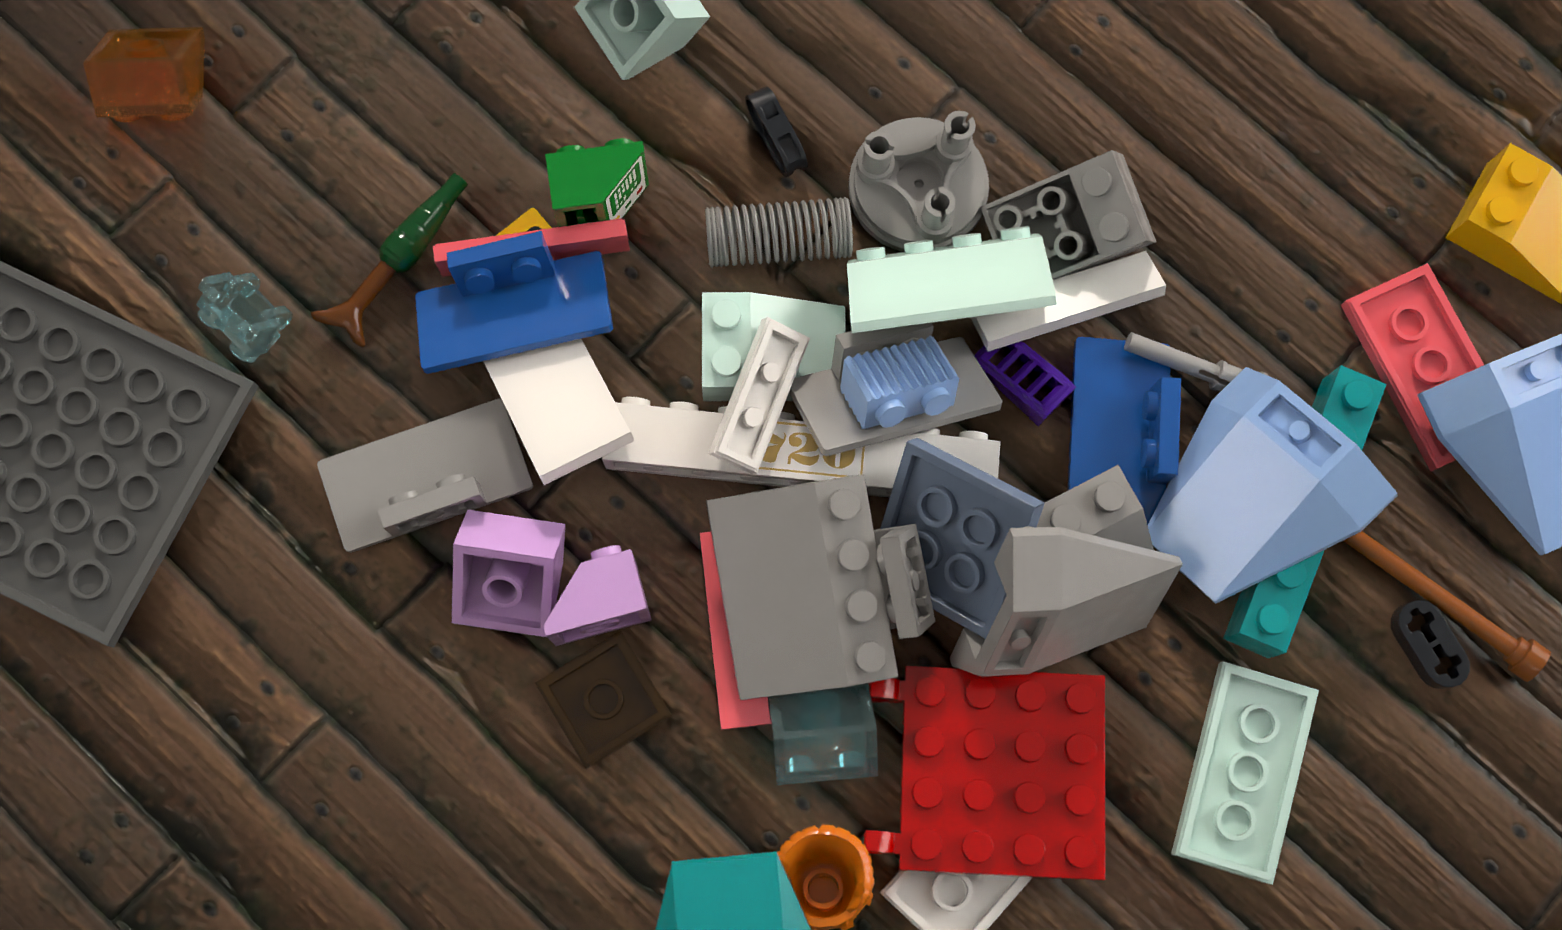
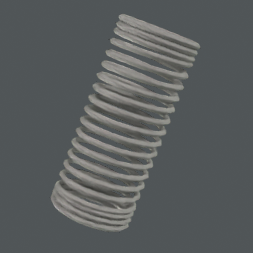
(719, 228)

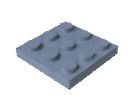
(960, 529)

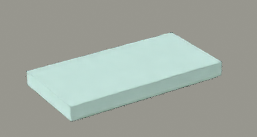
(1245, 773)

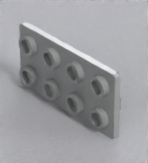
(833, 422)
(424, 475)

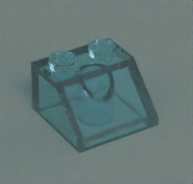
(824, 735)

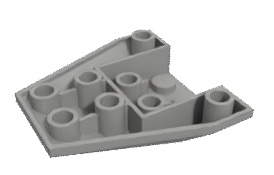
(1064, 599)

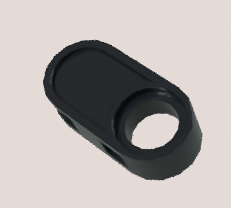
(776, 131)

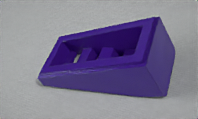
(1024, 399)

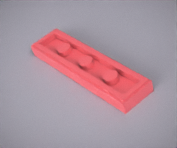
(563, 242)
(732, 711)

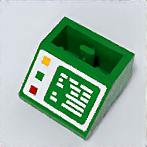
(596, 181)

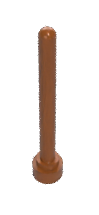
(1523, 656)

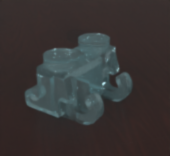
(241, 313)

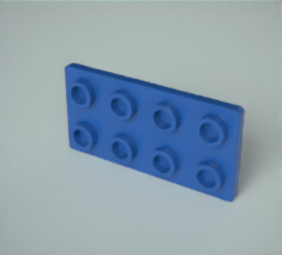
(510, 302)
(1125, 417)

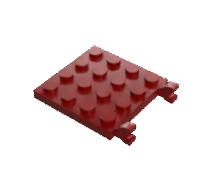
(998, 774)

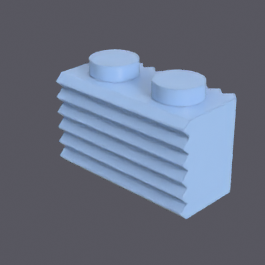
(898, 383)

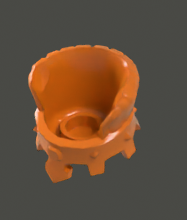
(828, 875)

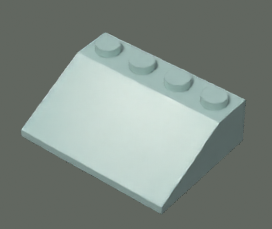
(949, 280)

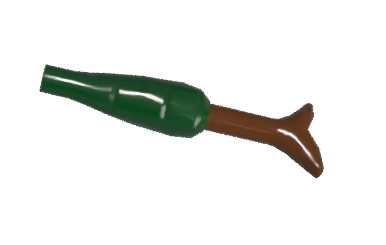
(397, 255)

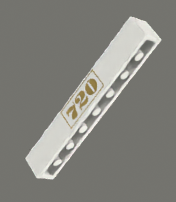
(680, 437)

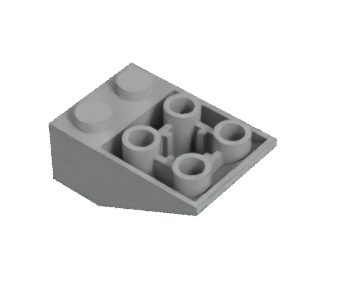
(1081, 214)

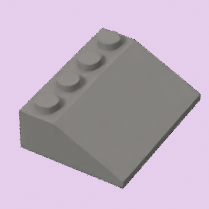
(802, 588)

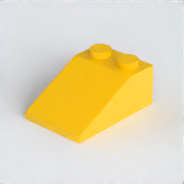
(1516, 220)

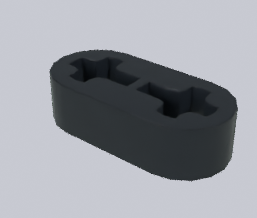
(1439, 638)

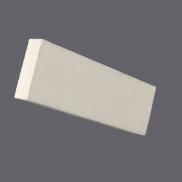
(759, 395)

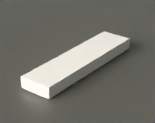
(1078, 299)

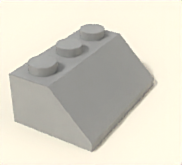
(1101, 508)

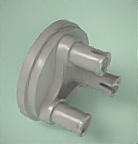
(919, 181)

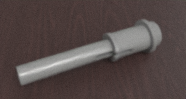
(1217, 375)

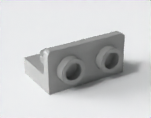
(904, 580)

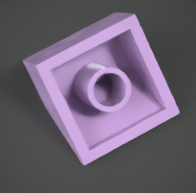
(506, 572)
(599, 598)

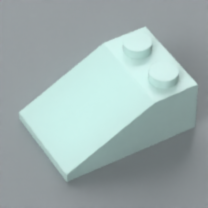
(731, 325)

